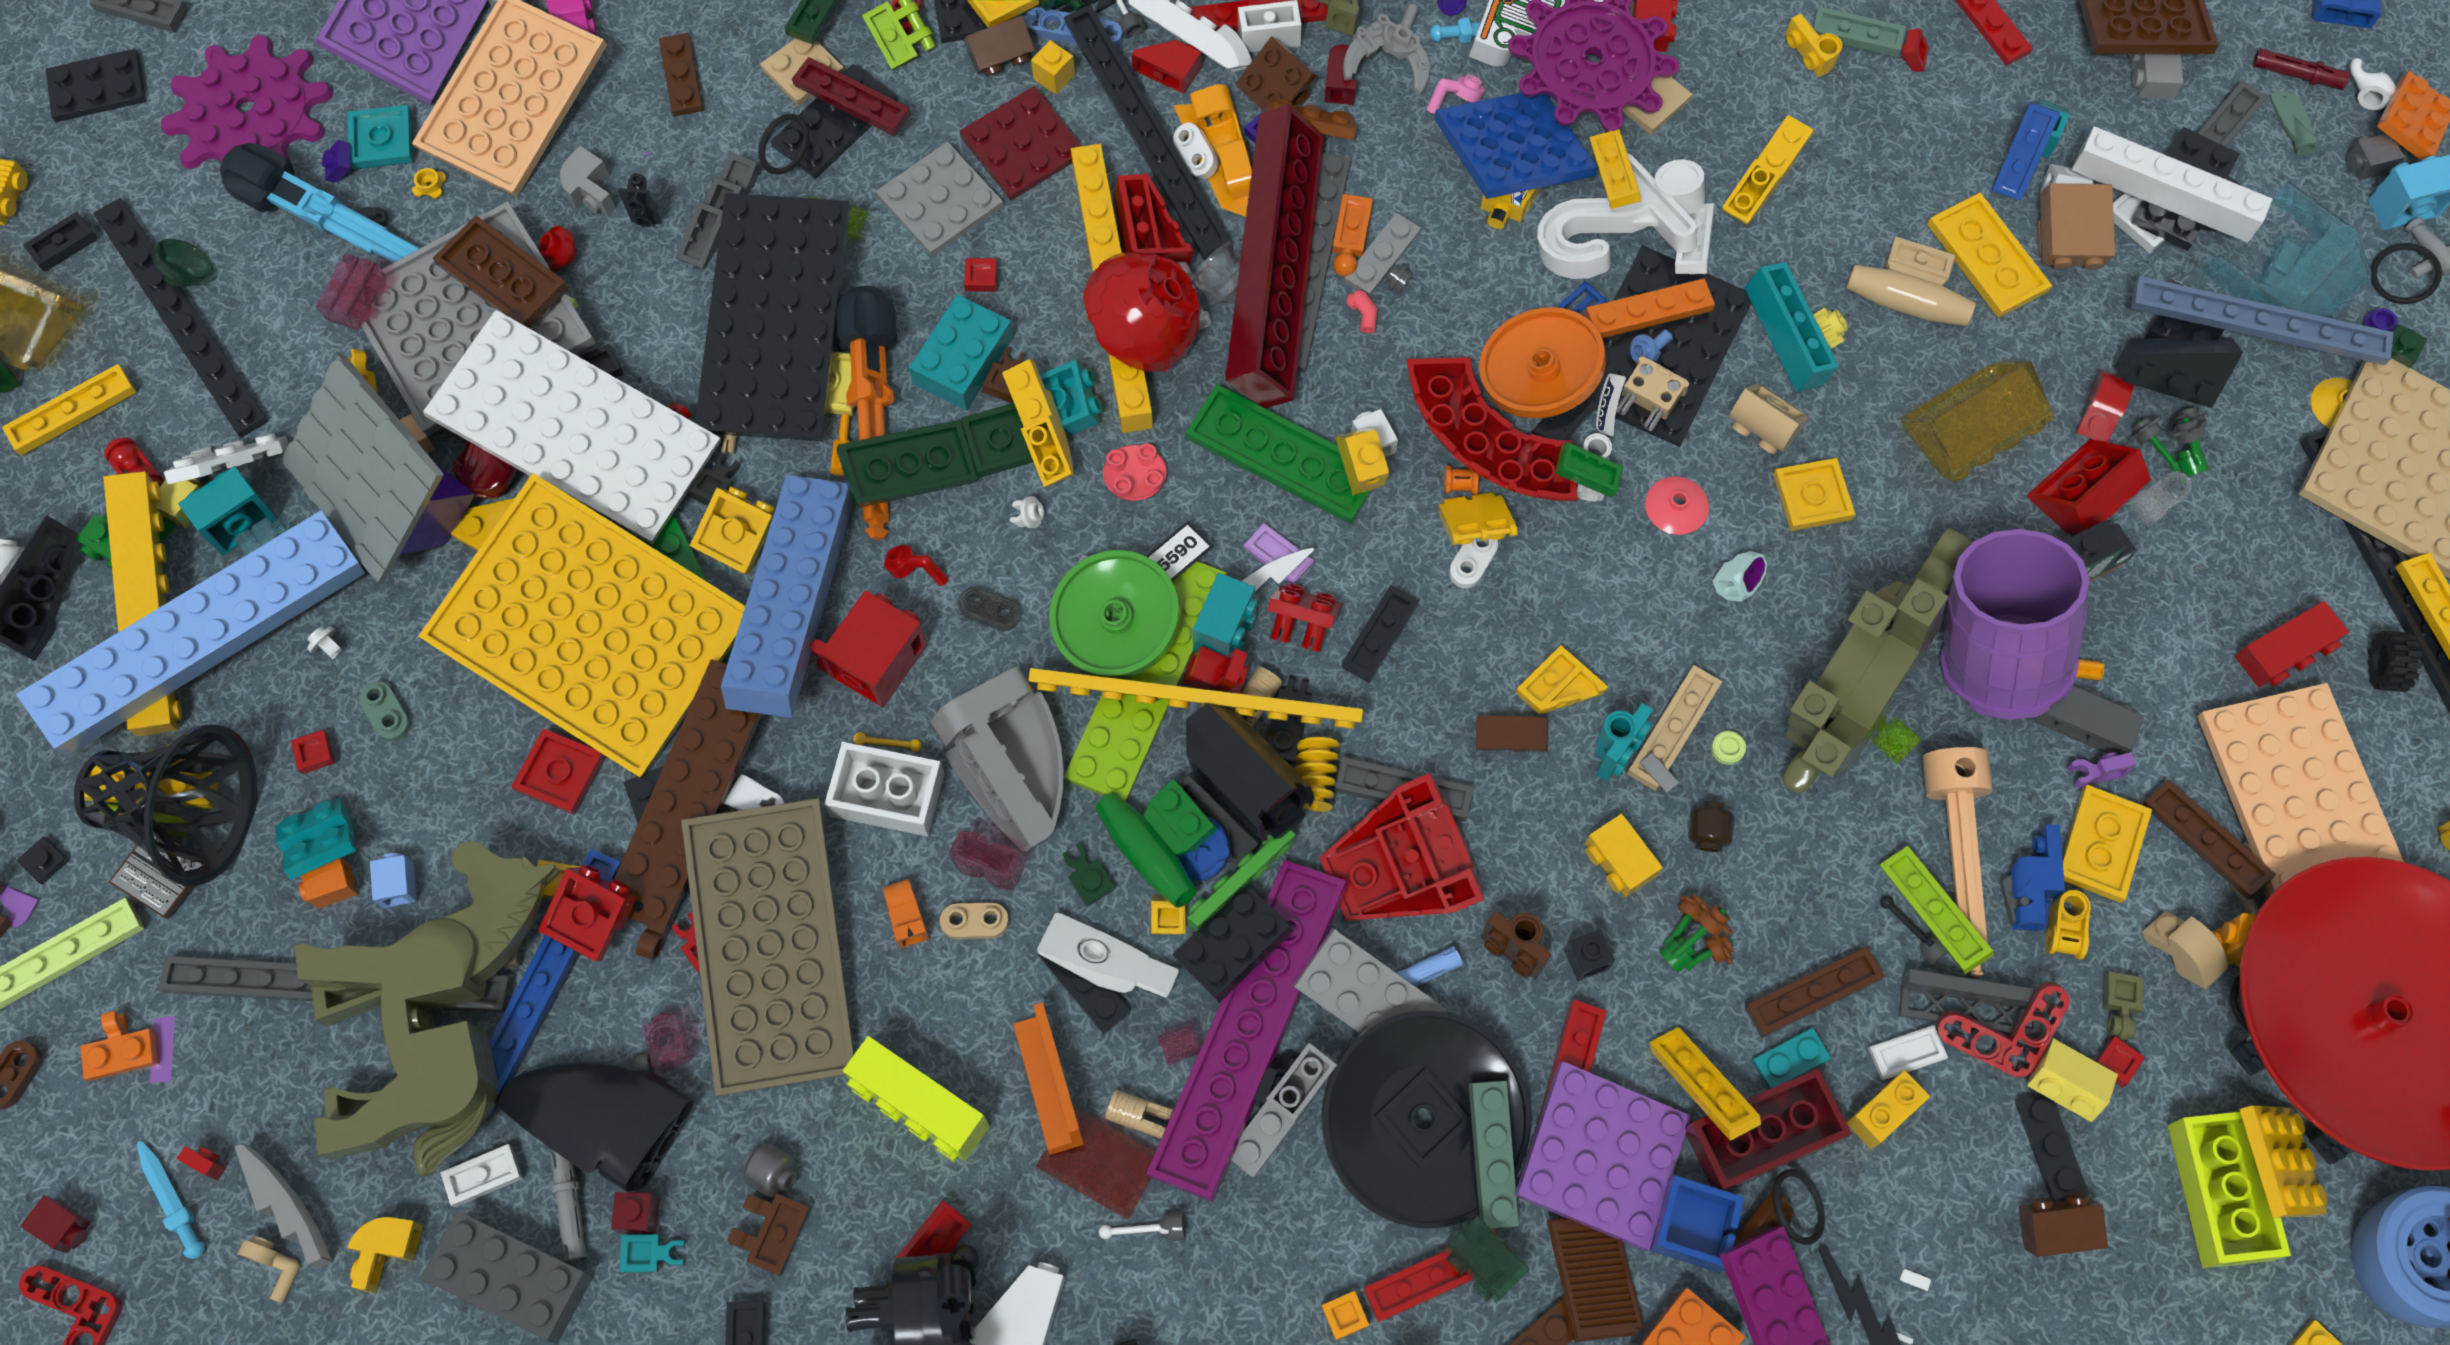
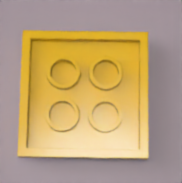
(2284, 1161)

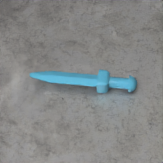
(1463, 30)
(177, 1218)

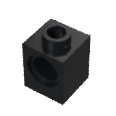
(1589, 955)

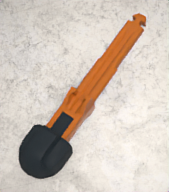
(867, 330)

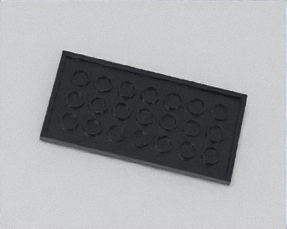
(773, 317)

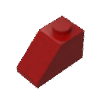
(1169, 64)

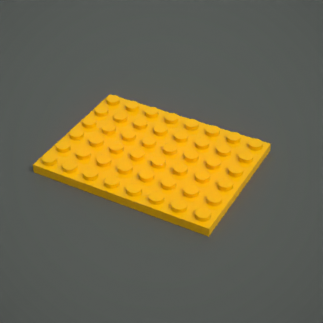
(585, 625)

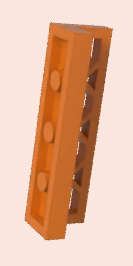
(1048, 1082)

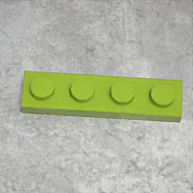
(1936, 910)

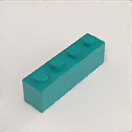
(1791, 327)

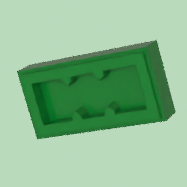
(1589, 469)

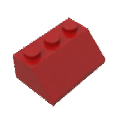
(2091, 485)

